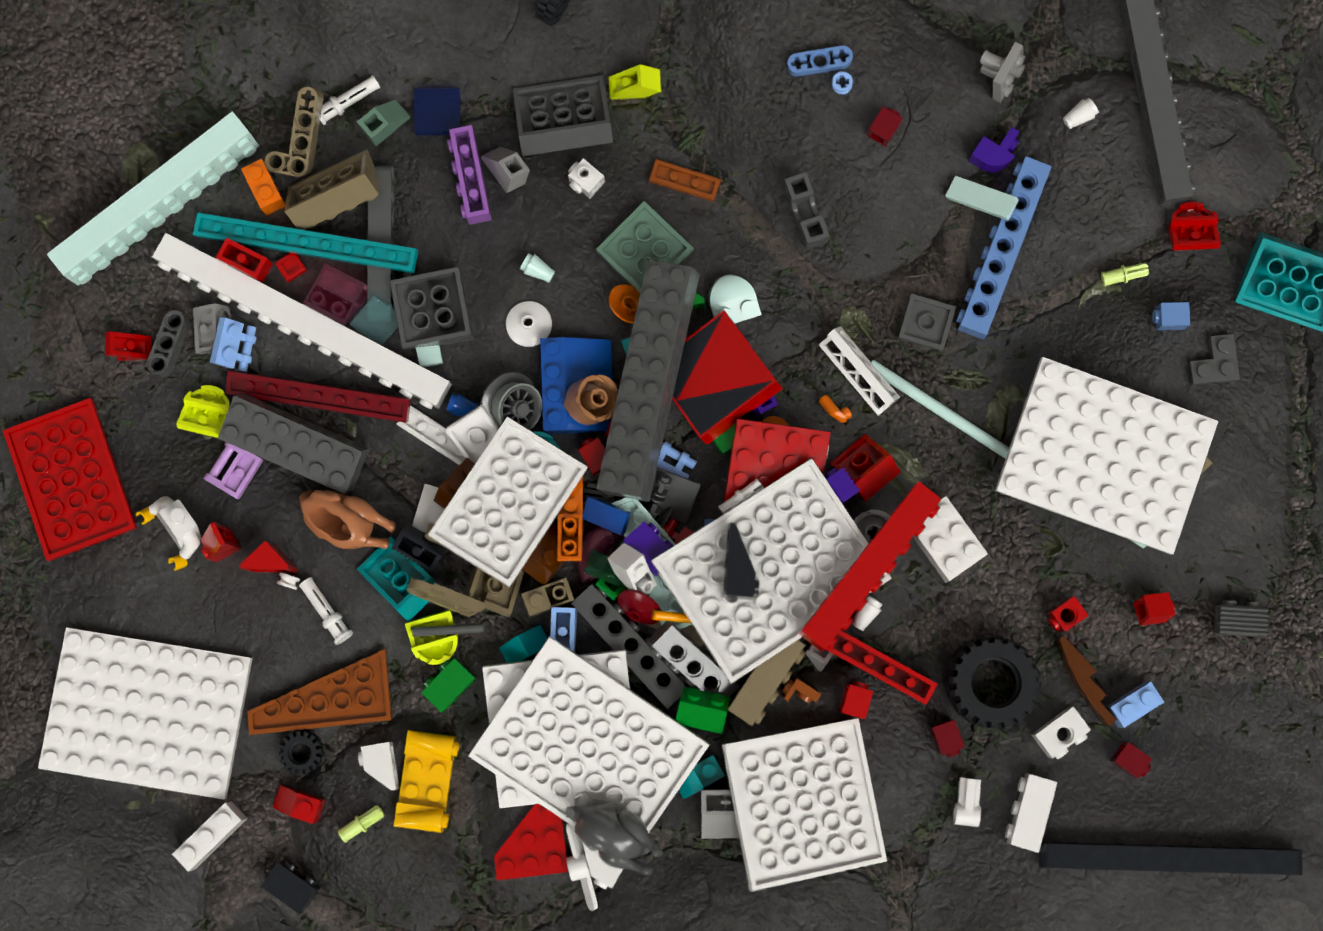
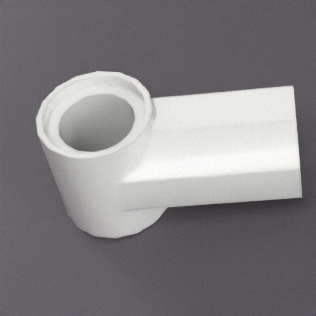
(967, 809)

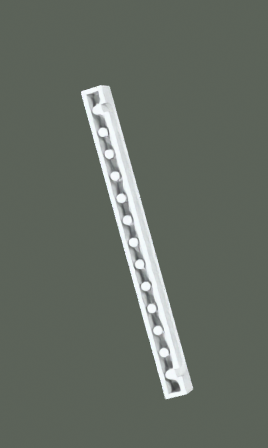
(302, 321)

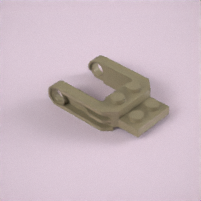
(481, 592)

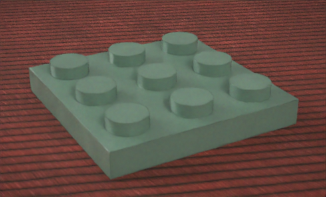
(643, 239)

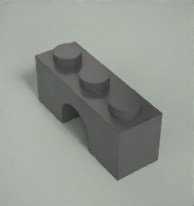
(802, 203)

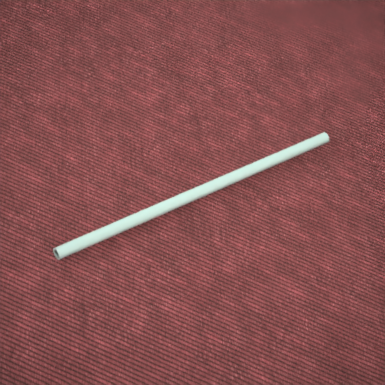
(946, 413)

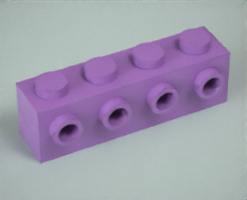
(470, 174)

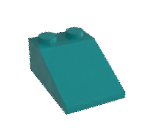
(390, 576)

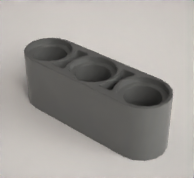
(166, 332)

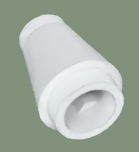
(1081, 113)
(867, 614)

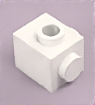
(585, 178)

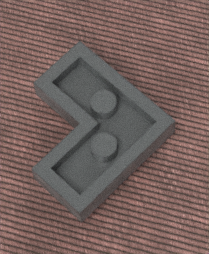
(1221, 366)

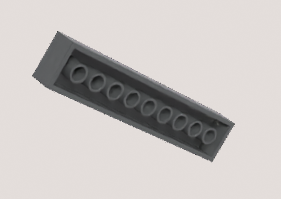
(648, 381)

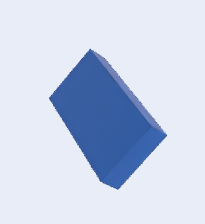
(606, 515)

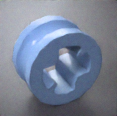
(847, 78)

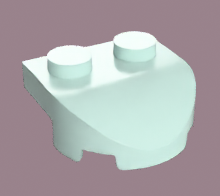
(735, 297)

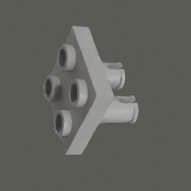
(1003, 70)

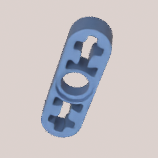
(802, 58)

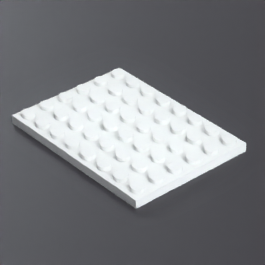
(1106, 455)
(800, 551)
(145, 713)
(586, 737)

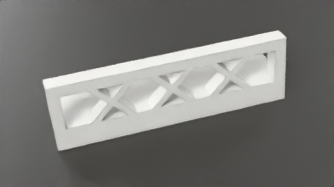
(863, 367)

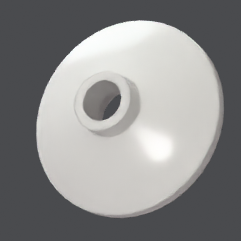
(528, 335)

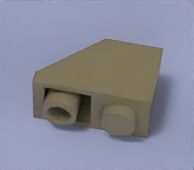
(543, 598)

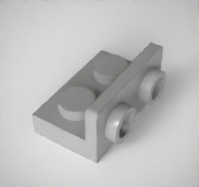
(205, 325)

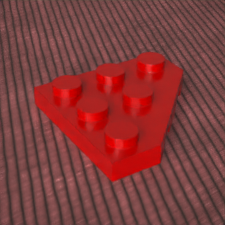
(533, 847)

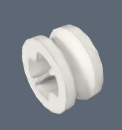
(288, 581)

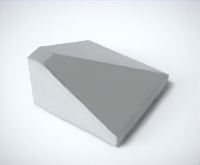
(818, 658)

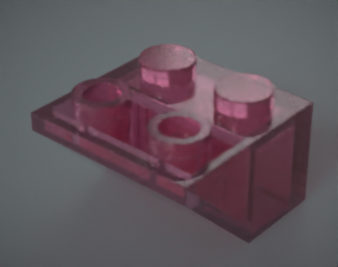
(336, 295)

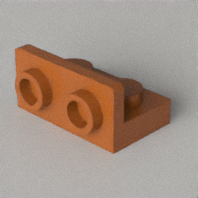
(804, 691)

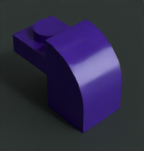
(991, 156)

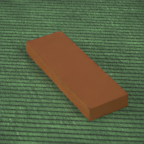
(684, 180)

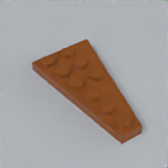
(340, 698)

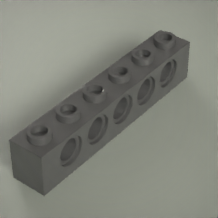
(584, 605)

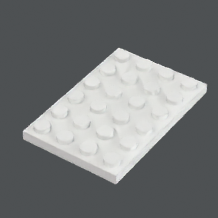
(508, 502)

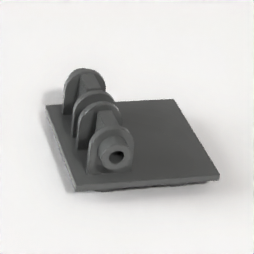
(673, 492)

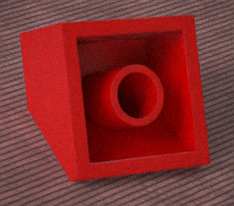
(868, 466)

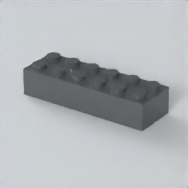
(293, 443)

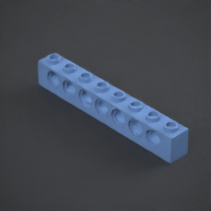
(979, 325)

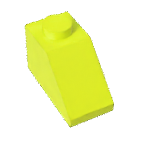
(635, 83)

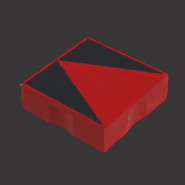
(720, 378)

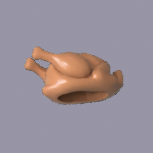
(343, 519)

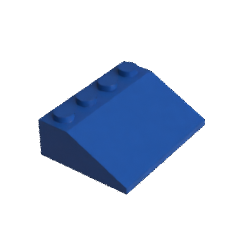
(562, 364)

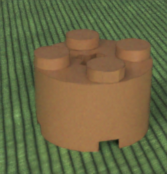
(591, 399)

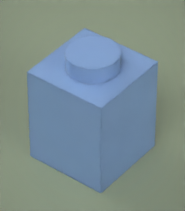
(1171, 316)

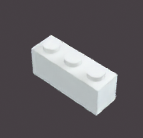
(1030, 812)
(209, 836)

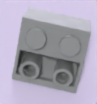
(718, 815)

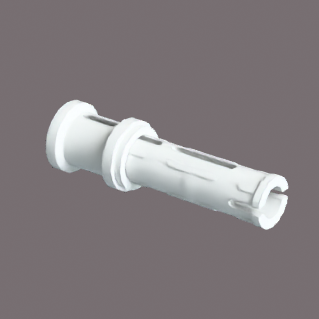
(334, 103)
(331, 620)

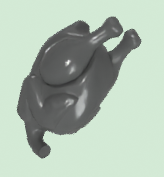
(615, 834)

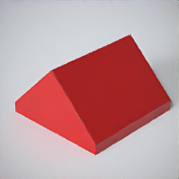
(268, 559)

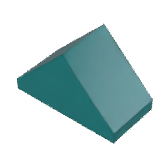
(524, 645)

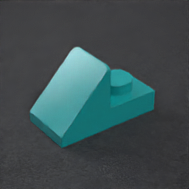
(701, 776)

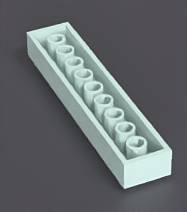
(153, 200)

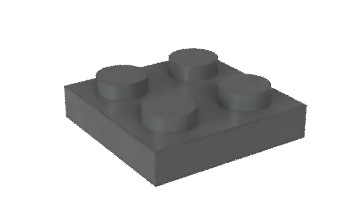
(926, 322)

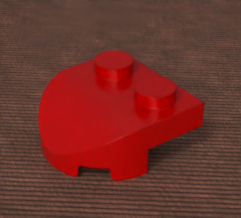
(1194, 228)

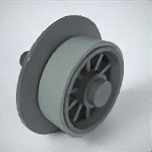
(513, 397)

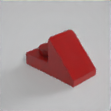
(127, 346)

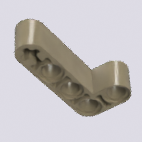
(300, 130)

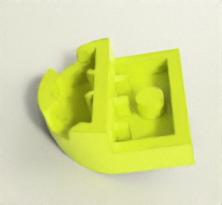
(204, 411)
(434, 648)

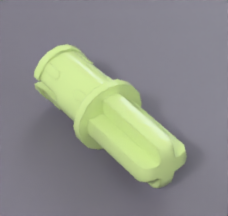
(1124, 274)
(360, 823)

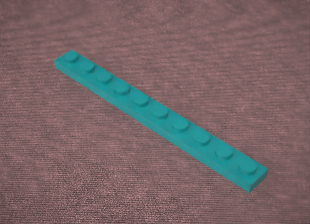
(306, 242)

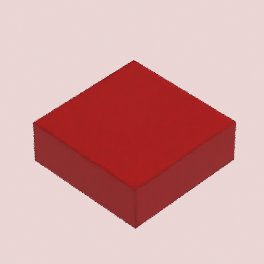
(291, 266)

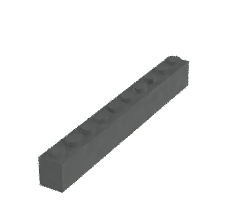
(1157, 101)

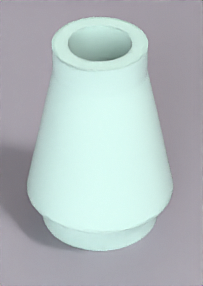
(537, 268)

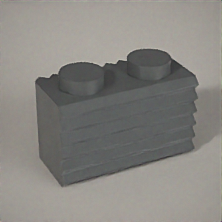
(1241, 620)

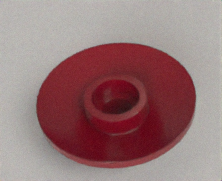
(638, 606)

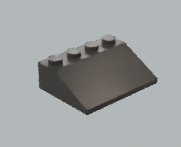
(562, 115)

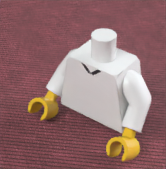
(179, 526)

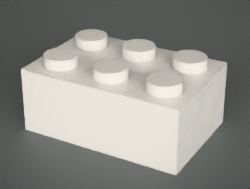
(949, 542)

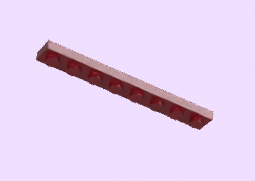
(318, 396)

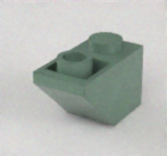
(382, 121)

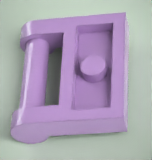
(238, 474)

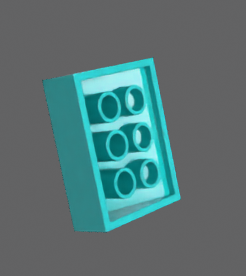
(1284, 281)

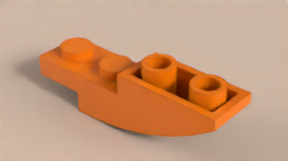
(571, 526)

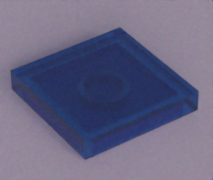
(436, 110)

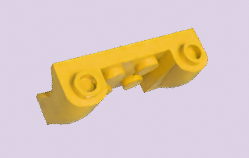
(426, 781)

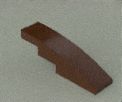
(1080, 673)

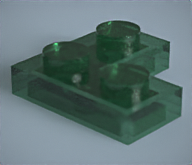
(599, 567)

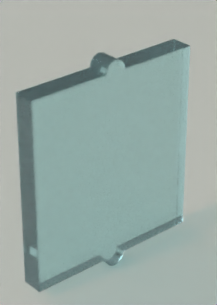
(376, 320)

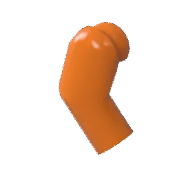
(832, 410)

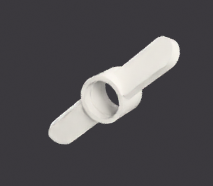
(579, 867)

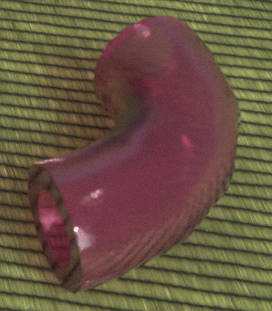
(598, 540)

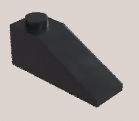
(739, 572)

